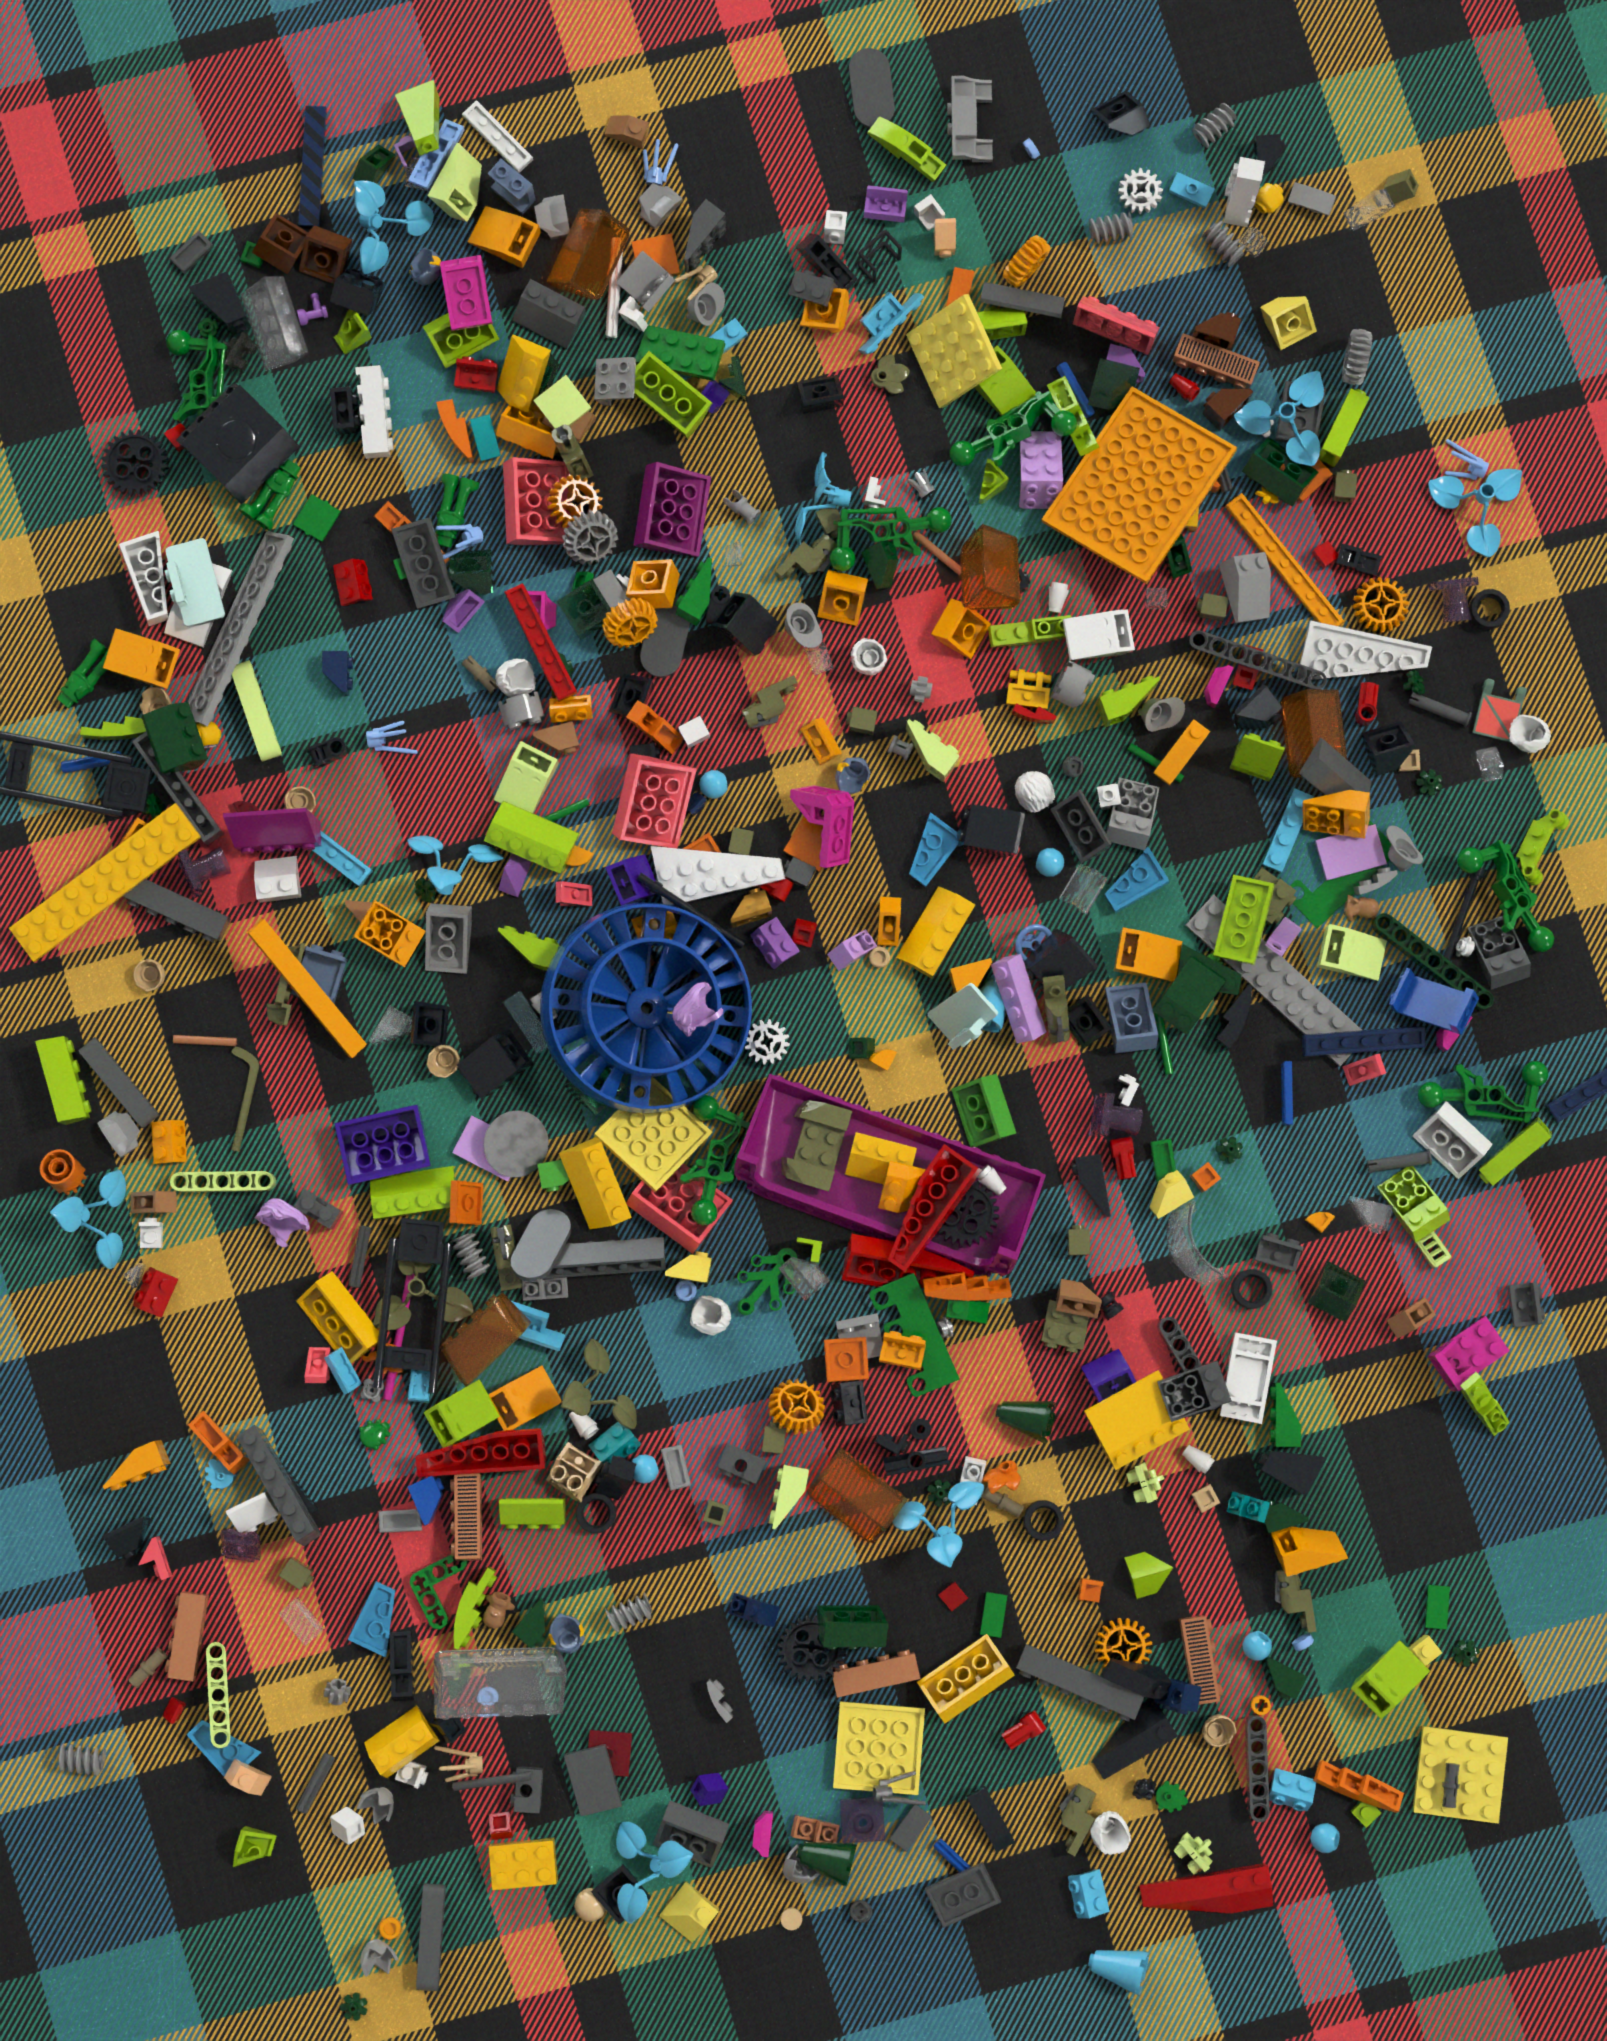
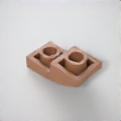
(814, 1829)

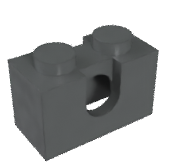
(326, 1215)
(754, 1464)
(532, 1802)

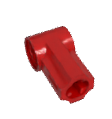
(1367, 702)
(778, 889)
(1123, 1151)
(1028, 1727)

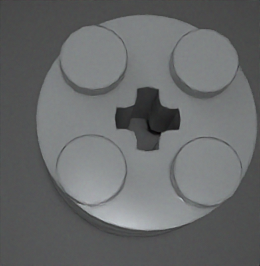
(1071, 685)
(521, 710)

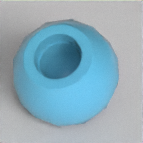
(713, 784)
(1050, 862)
(646, 1469)
(1257, 1645)
(1325, 1838)

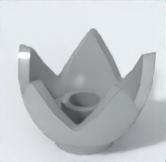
(380, 1800)
(795, 1871)
(377, 1954)

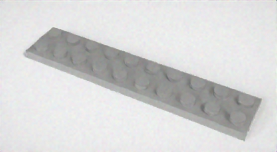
(238, 626)
(1277, 982)

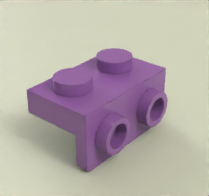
(885, 203)
(774, 942)

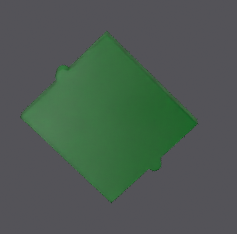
(316, 518)

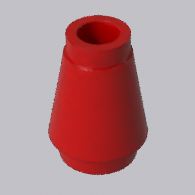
(1186, 388)

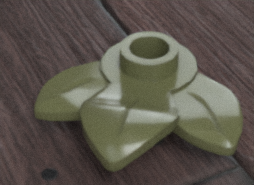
(892, 372)

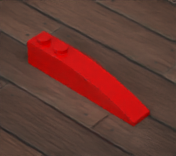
(934, 1200)
(868, 1263)
(488, 1453)
(1216, 1891)

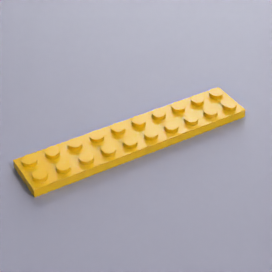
(105, 882)

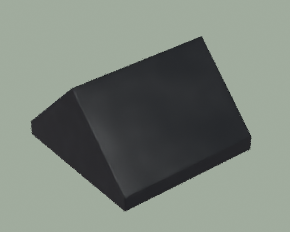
(820, 394)
(628, 692)
(1087, 1021)
(429, 1024)
(608, 1890)

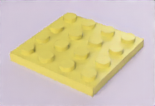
(954, 351)
(653, 1142)
(878, 1745)
(1480, 1773)

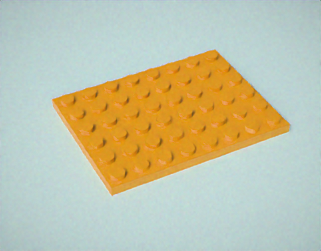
(1139, 485)

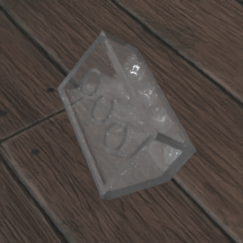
(274, 322)

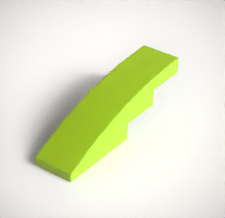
(1066, 400)
(131, 728)

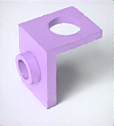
(403, 145)
(1283, 936)

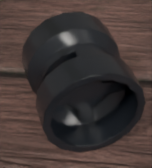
(1113, 1309)

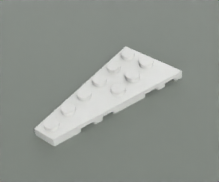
(1353, 652)
(706, 874)

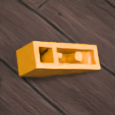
(1181, 752)

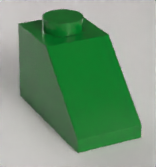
(968, 1310)

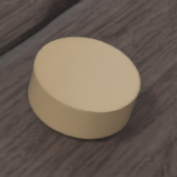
(879, 957)
(791, 1918)

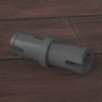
(1450, 1785)

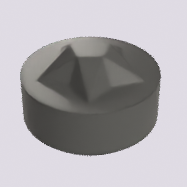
(1073, 766)
(861, 1911)

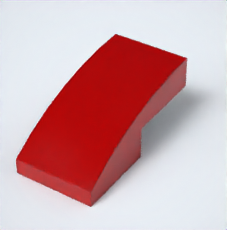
(1245, 675)
(1040, 716)

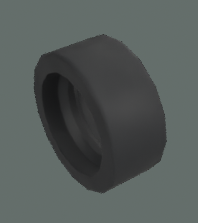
(1499, 597)
(1235, 1286)
(580, 1513)
(1059, 1520)

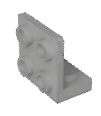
(645, 280)
(614, 379)
(863, 1326)

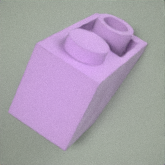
(852, 950)

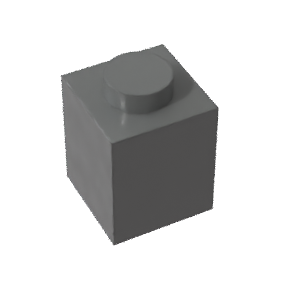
(799, 872)

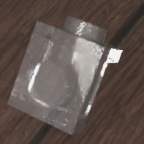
(818, 658)
(1490, 764)

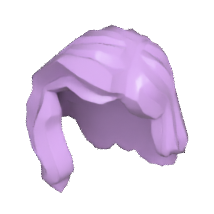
(692, 1009)
(281, 1219)

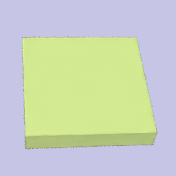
(562, 403)

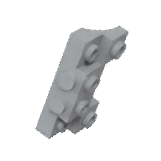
(963, 113)

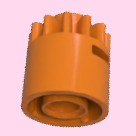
(62, 1171)

